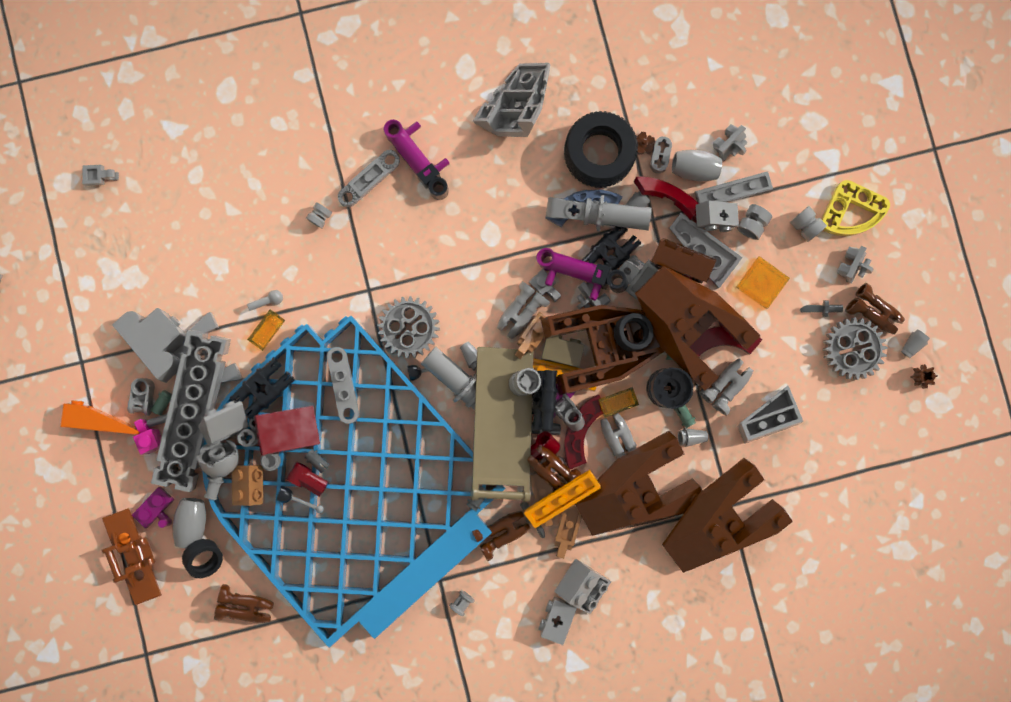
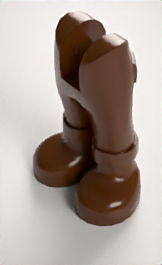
(887, 311)
(552, 461)
(507, 537)
(252, 602)

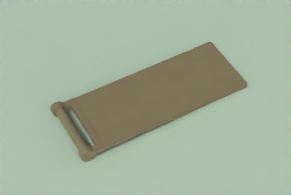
(501, 426)

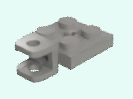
(638, 275)

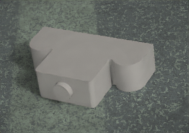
(153, 340)

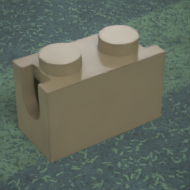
(563, 351)

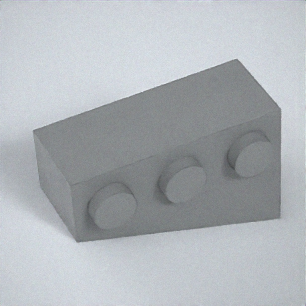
(772, 417)

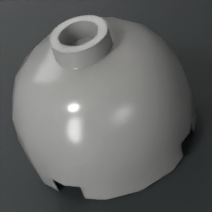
(218, 459)

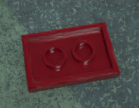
(286, 430)

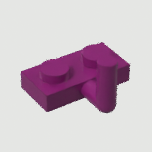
(153, 509)

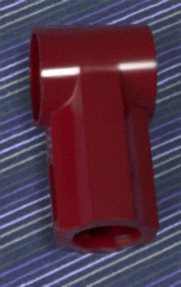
(546, 440)
(303, 477)

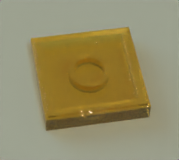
(762, 282)

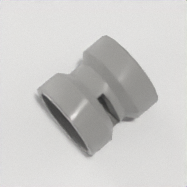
(321, 211)

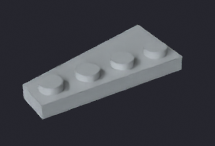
(707, 244)

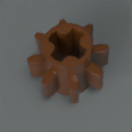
(929, 376)

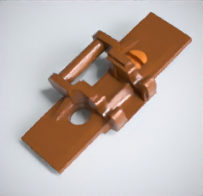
(137, 553)

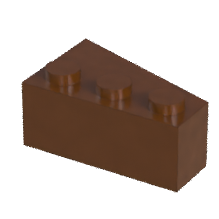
(683, 260)

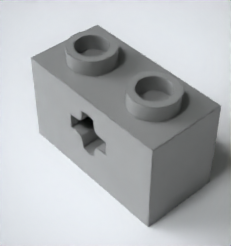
(717, 215)
(558, 631)

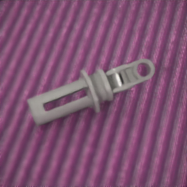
(601, 213)
(451, 376)

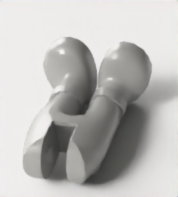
(523, 319)
(737, 384)
(612, 435)

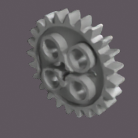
(397, 314)
(849, 331)

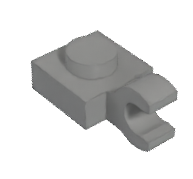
(96, 174)
(538, 283)

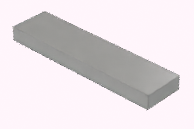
(736, 189)

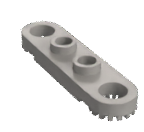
(368, 178)
(343, 385)

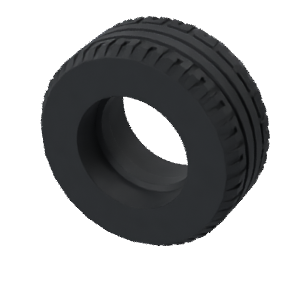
(600, 124)

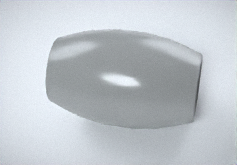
(696, 165)
(189, 522)

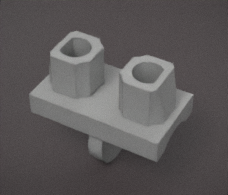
(734, 144)
(857, 256)
(586, 289)

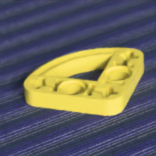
(845, 199)

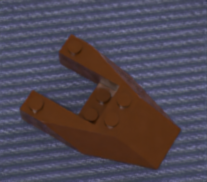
(682, 313)
(610, 359)
(628, 494)
(713, 527)

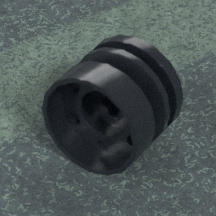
(680, 391)

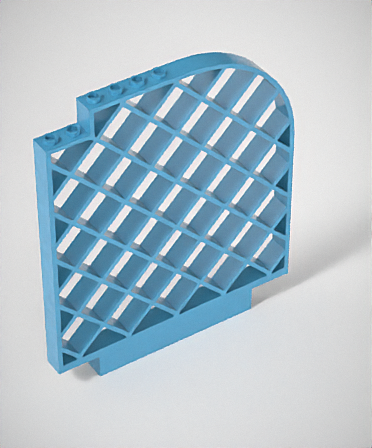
(422, 571)

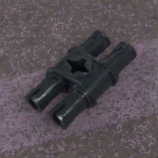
(608, 241)
(252, 387)
(545, 401)

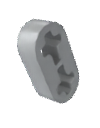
(665, 155)

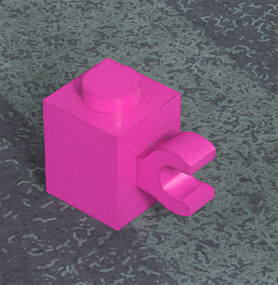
(148, 439)

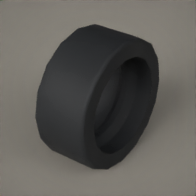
(645, 325)
(209, 567)

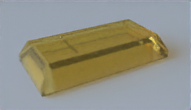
(266, 330)
(618, 402)

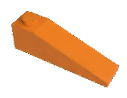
(87, 417)

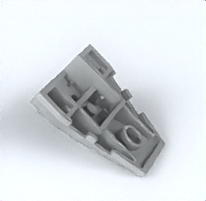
(517, 103)

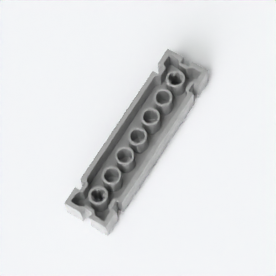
(192, 397)

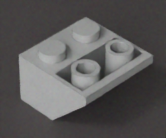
(223, 423)
(582, 586)

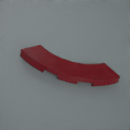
(663, 189)
(718, 337)
(575, 439)

